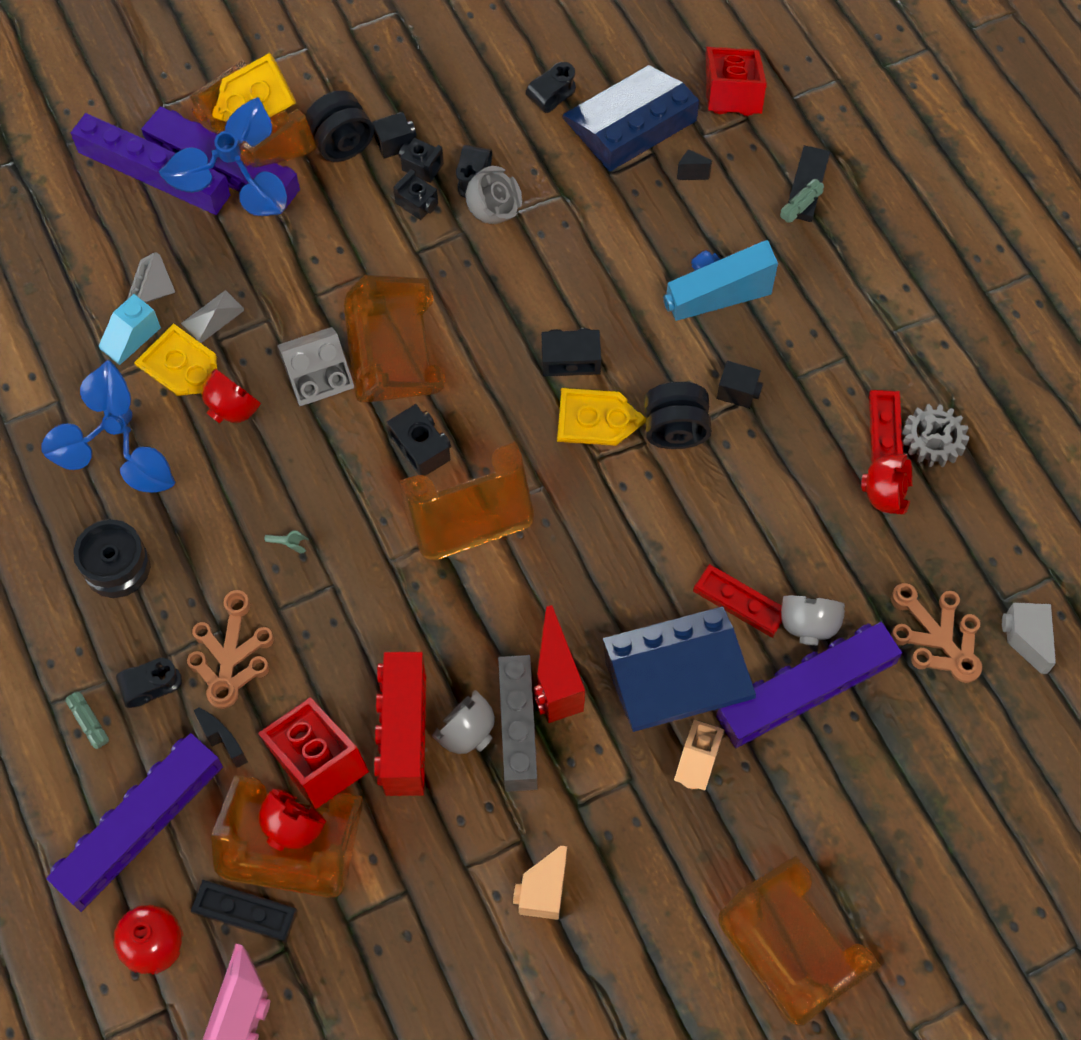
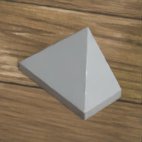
(151, 279)
(212, 316)

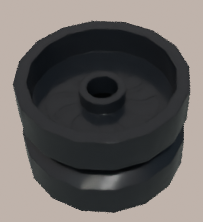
(339, 126)
(677, 415)
(112, 558)

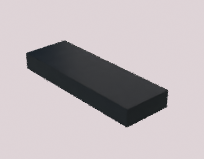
(810, 167)
(244, 911)

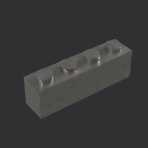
(517, 723)

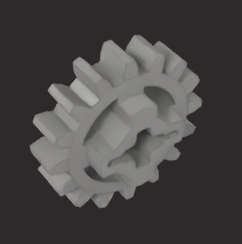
(935, 437)

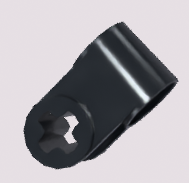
(551, 87)
(471, 162)
(145, 682)

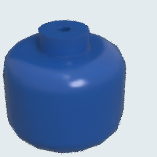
(704, 259)

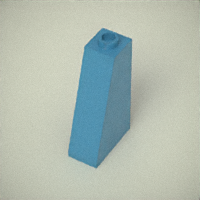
(723, 283)

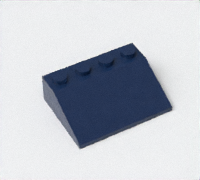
(633, 116)
(678, 668)

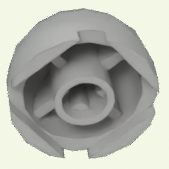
(493, 196)
(811, 618)
(467, 726)

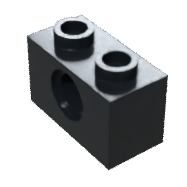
(424, 455)

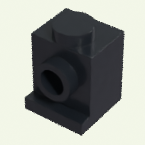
(422, 159)
(415, 195)

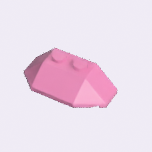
(239, 1002)

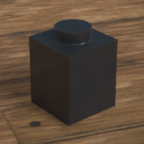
(393, 133)
(739, 384)

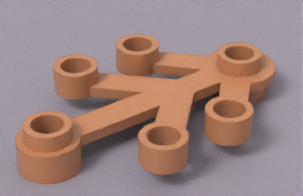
(937, 635)
(229, 655)

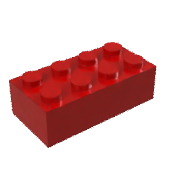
(403, 724)

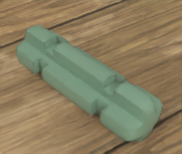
(802, 200)
(87, 720)

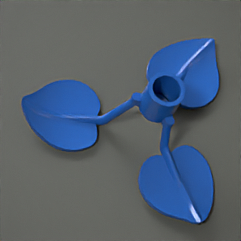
(190, 167)
(108, 392)

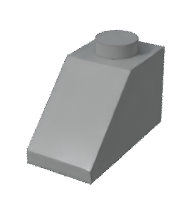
(1031, 633)

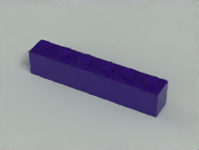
(177, 133)
(141, 161)
(810, 683)
(134, 822)

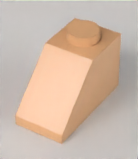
(698, 755)
(542, 886)

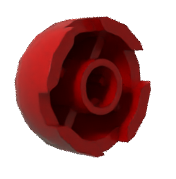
(227, 399)
(888, 483)
(288, 822)
(148, 939)

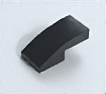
(218, 733)

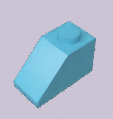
(128, 329)

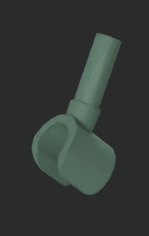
(291, 540)

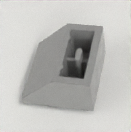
(316, 366)

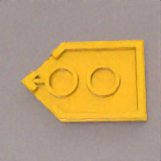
(255, 80)
(178, 362)
(596, 417)

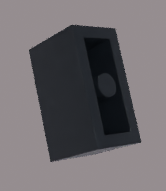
(571, 352)

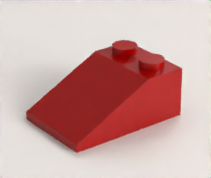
(734, 81)
(559, 683)
(314, 752)

